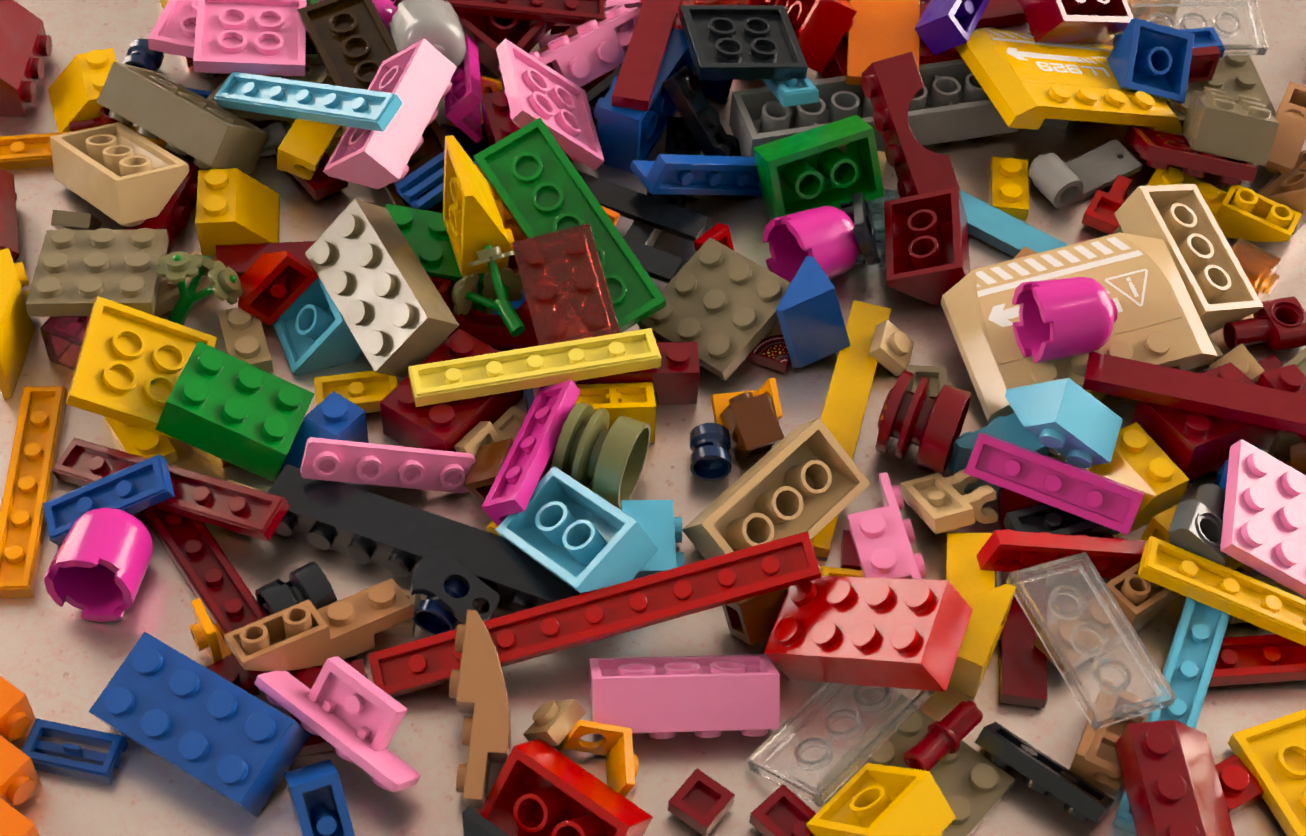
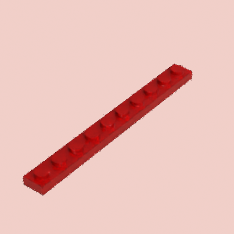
(606, 612)

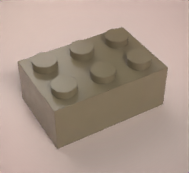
(1230, 126)

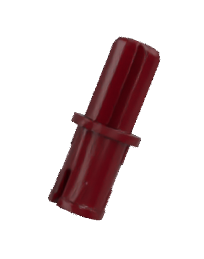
(943, 736)

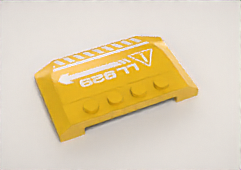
(1057, 82)

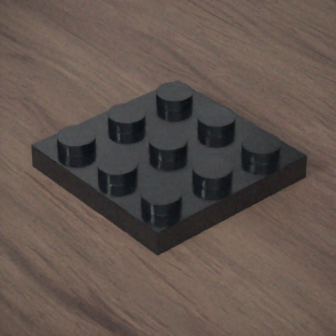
(742, 42)

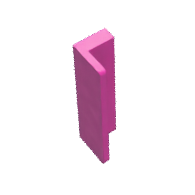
(465, 95)
(531, 451)
(1054, 482)

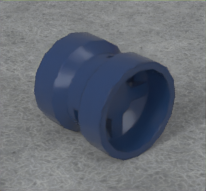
(142, 57)
(710, 451)
(433, 617)

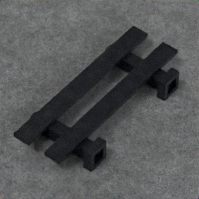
(650, 214)

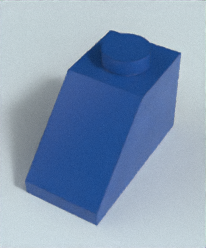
(331, 419)
(319, 800)

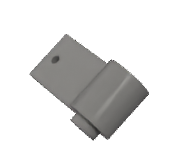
(1083, 176)

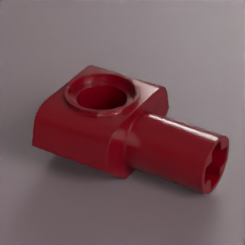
(1276, 325)

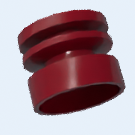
(922, 421)

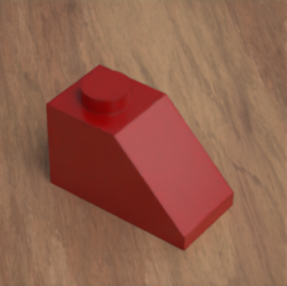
(274, 285)

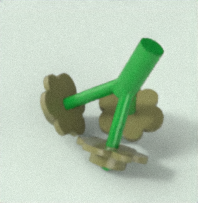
(180, 265)
(498, 285)

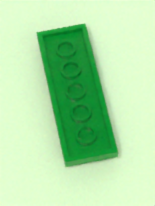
(549, 195)

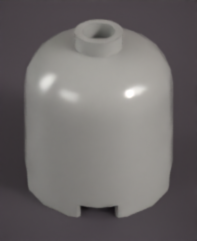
(432, 21)

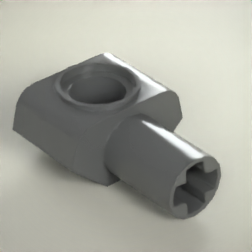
(1199, 524)

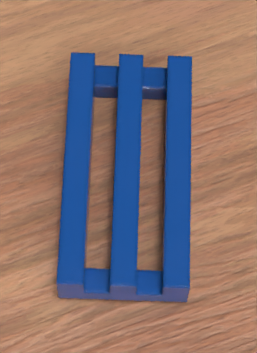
(421, 180)
(62, 764)

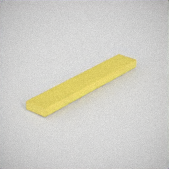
(533, 367)

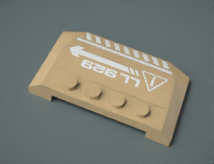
(1152, 323)

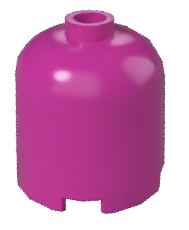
(817, 233)
(1062, 318)
(100, 564)

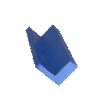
(699, 175)

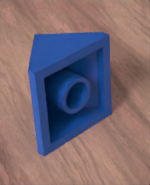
(1153, 60)
(811, 316)

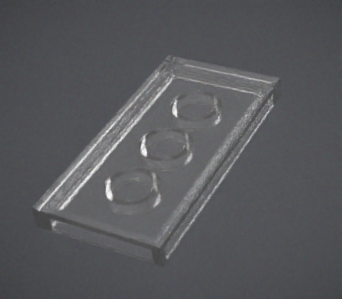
(1235, 21)
(1090, 640)
(833, 737)

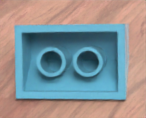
(578, 534)

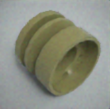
(606, 456)

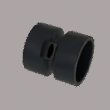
(303, 584)

